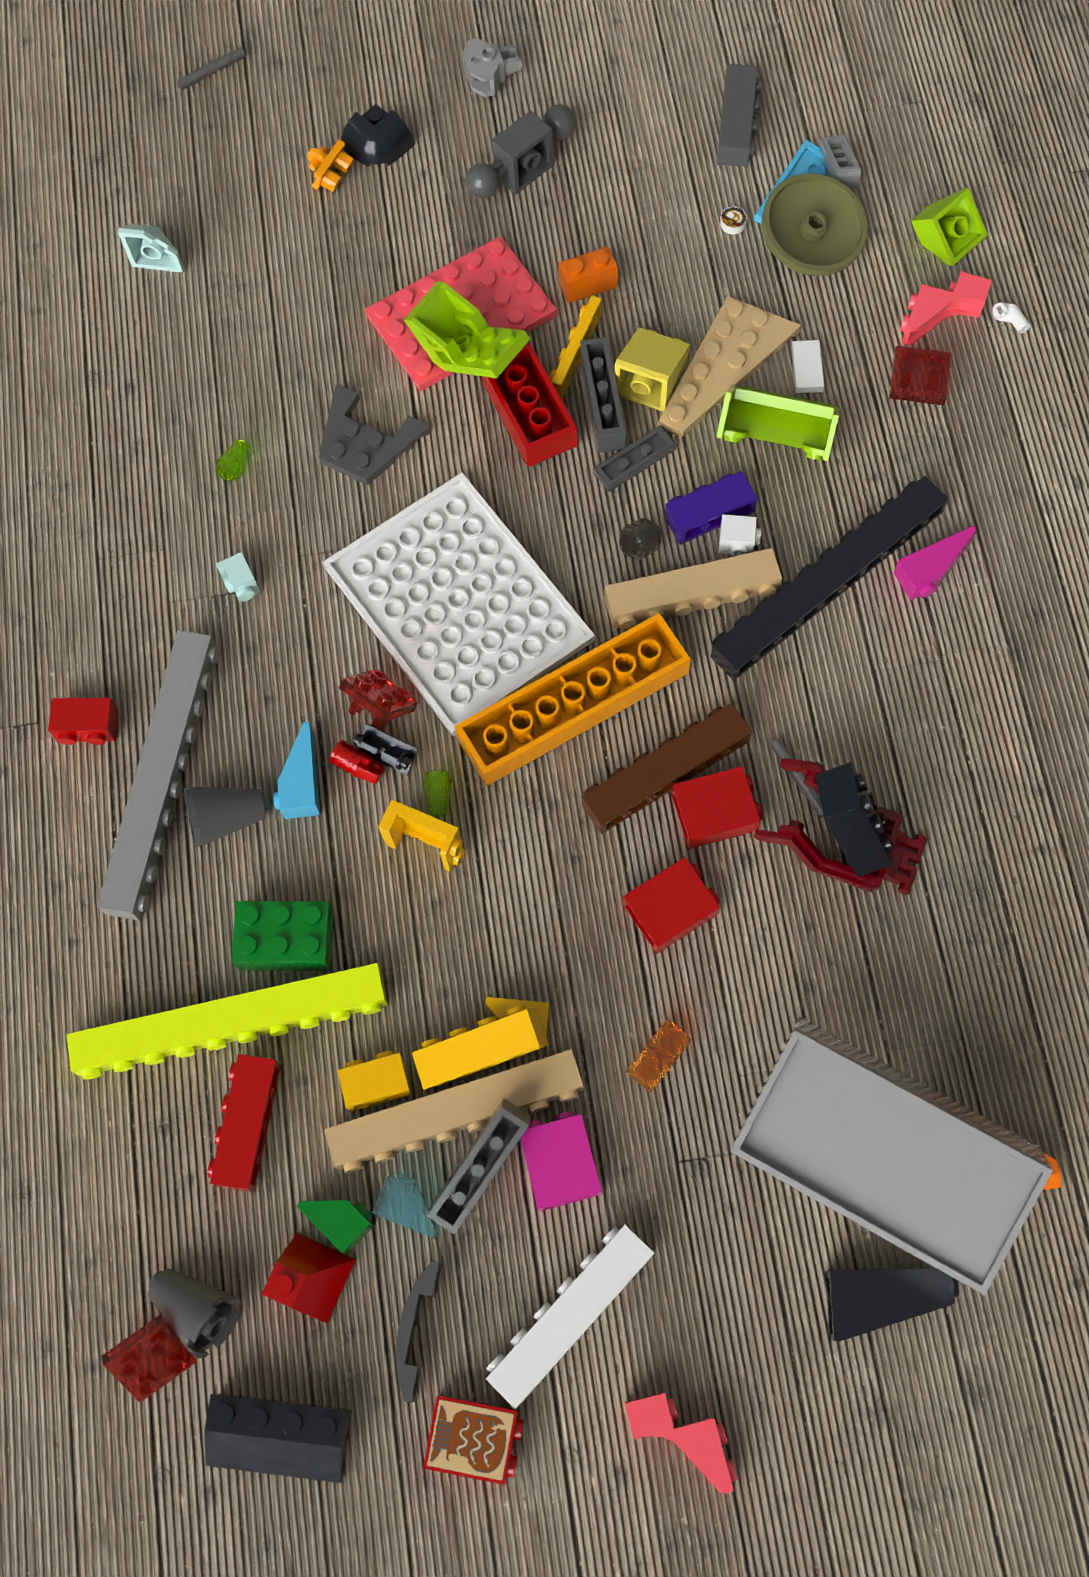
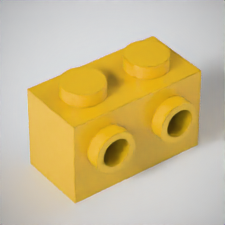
(374, 1081)

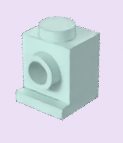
(238, 577)

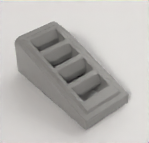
(841, 162)

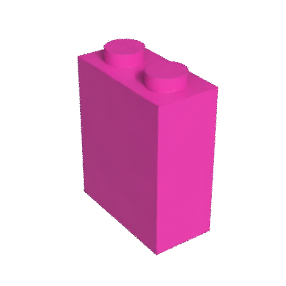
(560, 1161)

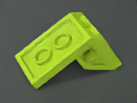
(459, 336)

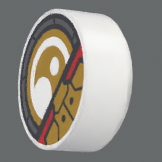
(733, 220)

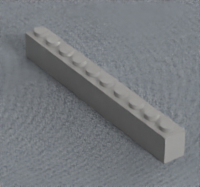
(158, 776)

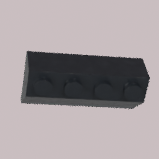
(276, 1437)

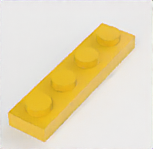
(570, 356)

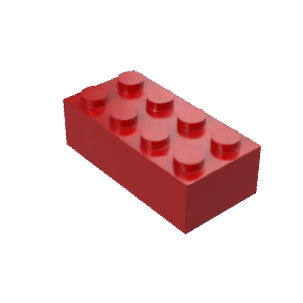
(531, 408)

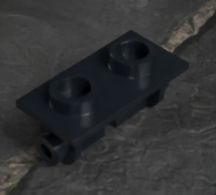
(386, 748)

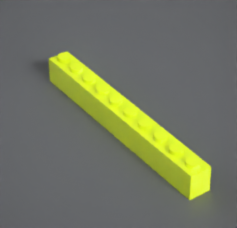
(226, 1020)

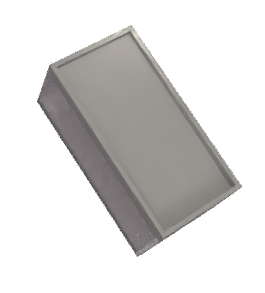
(893, 1155)

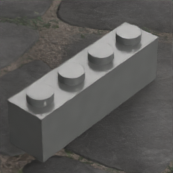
(737, 115)
(602, 394)
(479, 1166)

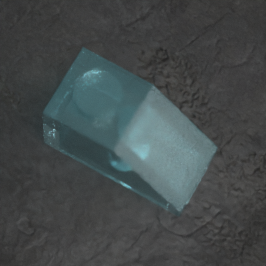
(404, 1206)

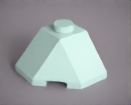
(149, 248)

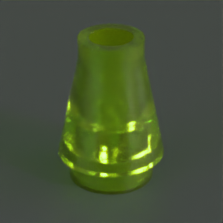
(232, 461)
(437, 790)

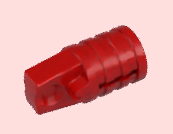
(356, 762)

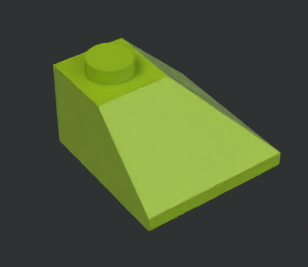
(950, 227)

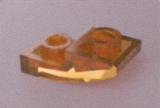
(659, 1055)

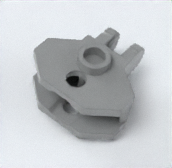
(489, 65)

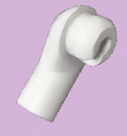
(1012, 314)

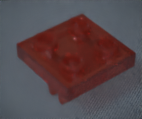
(920, 375)
(378, 696)
(148, 1359)

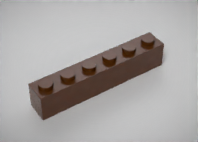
(671, 763)

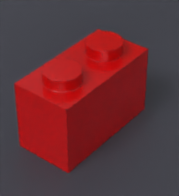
(83, 720)

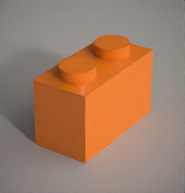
(588, 274)

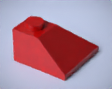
(309, 1277)

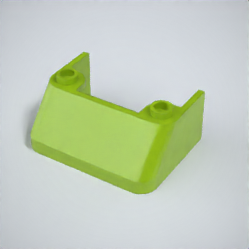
(778, 420)

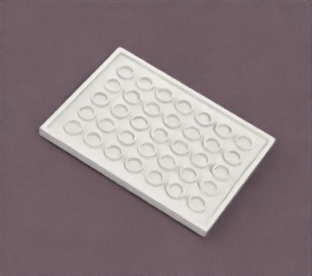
(458, 602)

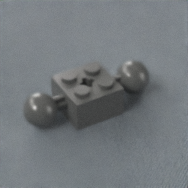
(521, 152)

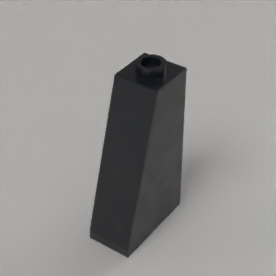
(881, 1297)

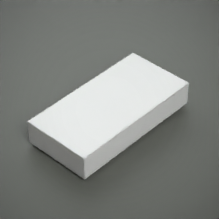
(807, 366)

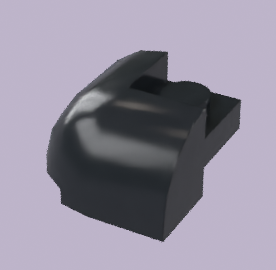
(376, 137)

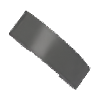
(409, 1374)

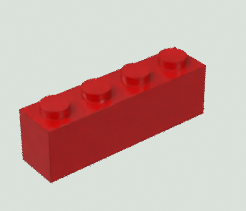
(245, 1123)

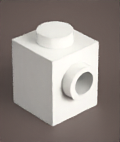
(738, 535)

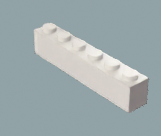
(569, 1317)

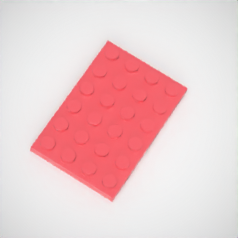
(486, 278)

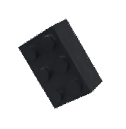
(855, 819)

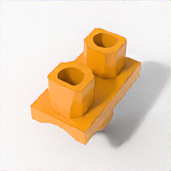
(335, 158)

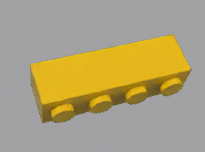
(479, 1048)

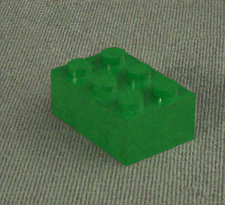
(283, 935)

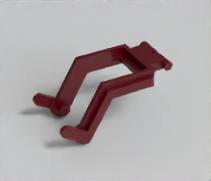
(793, 836)

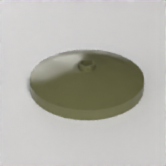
(814, 224)

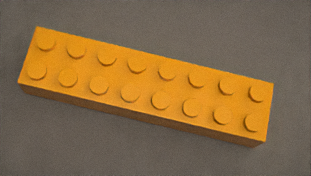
(572, 699)

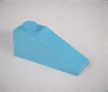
(298, 780)

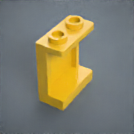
(405, 820)

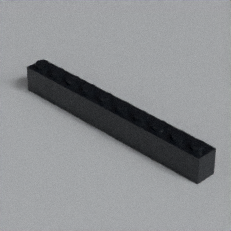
(828, 577)

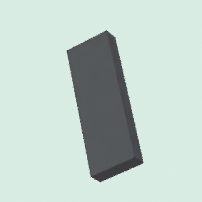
(634, 458)

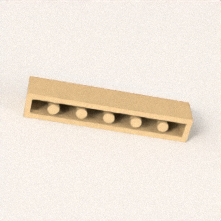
(693, 588)

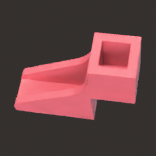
(935, 305)
(698, 1440)

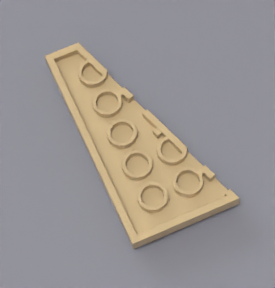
(728, 356)

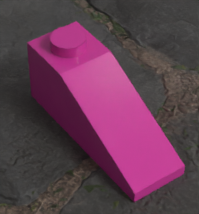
(925, 569)

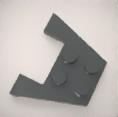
(359, 449)

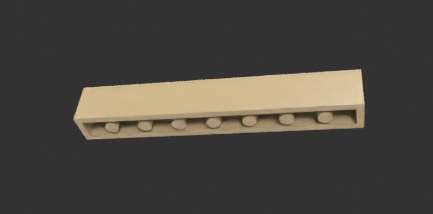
(451, 1111)

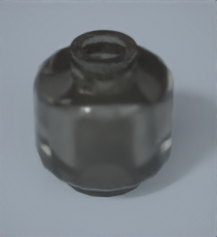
(640, 539)

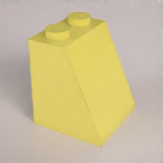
(650, 368)

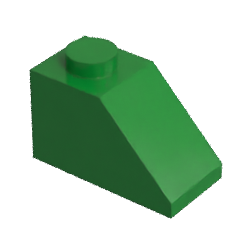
(339, 1221)

